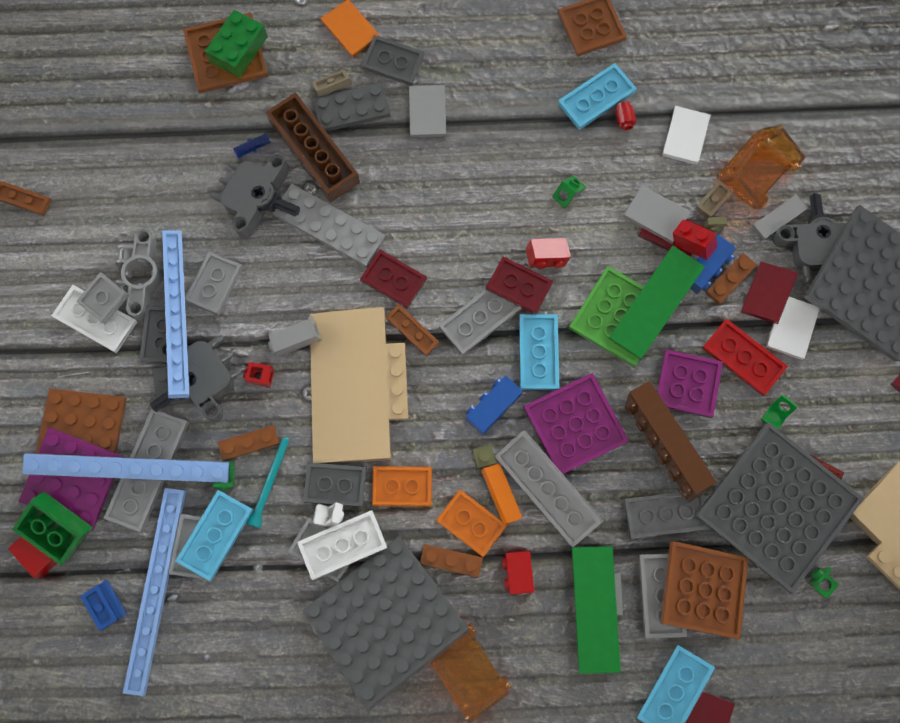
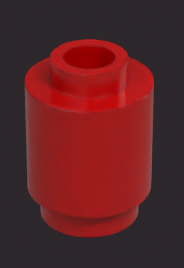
(625, 116)

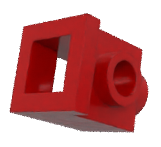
(266, 372)

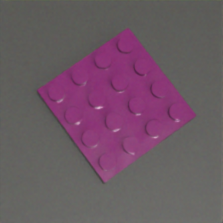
(576, 424)
(79, 494)

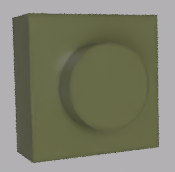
(715, 224)
(484, 456)

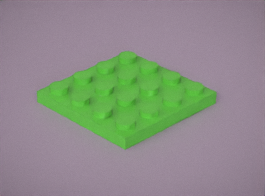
(604, 311)

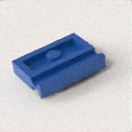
(103, 605)

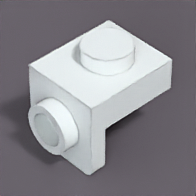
(328, 516)

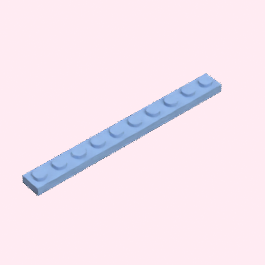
(175, 315)
(125, 468)
(154, 593)

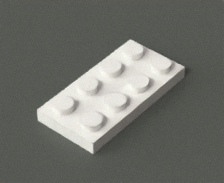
(78, 318)
(342, 545)

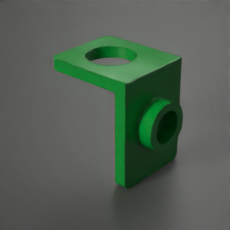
(571, 187)
(776, 414)
(817, 577)

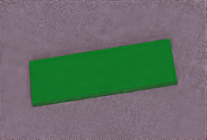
(656, 302)
(595, 610)

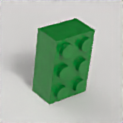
(236, 43)
(52, 528)

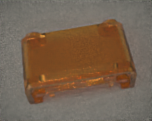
(761, 165)
(470, 676)

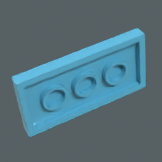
(597, 96)
(539, 352)
(214, 535)
(677, 689)

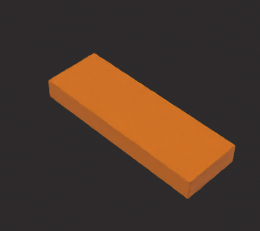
(501, 494)

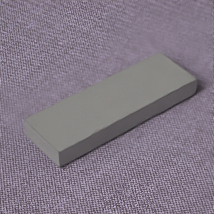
(779, 217)

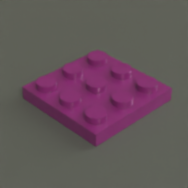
(689, 383)

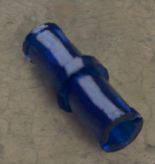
(252, 145)

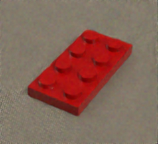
(745, 357)

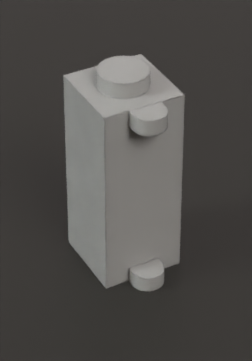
(294, 337)

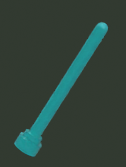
(255, 518)

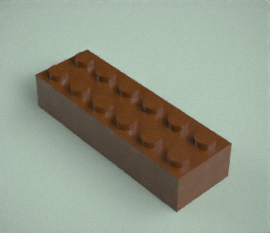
(313, 147)
(669, 441)

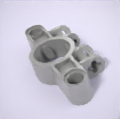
(131, 257)

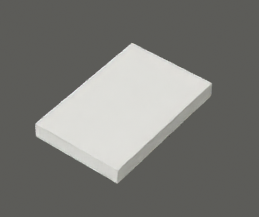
(686, 135)
(794, 329)

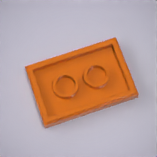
(349, 28)
(402, 486)
(471, 523)

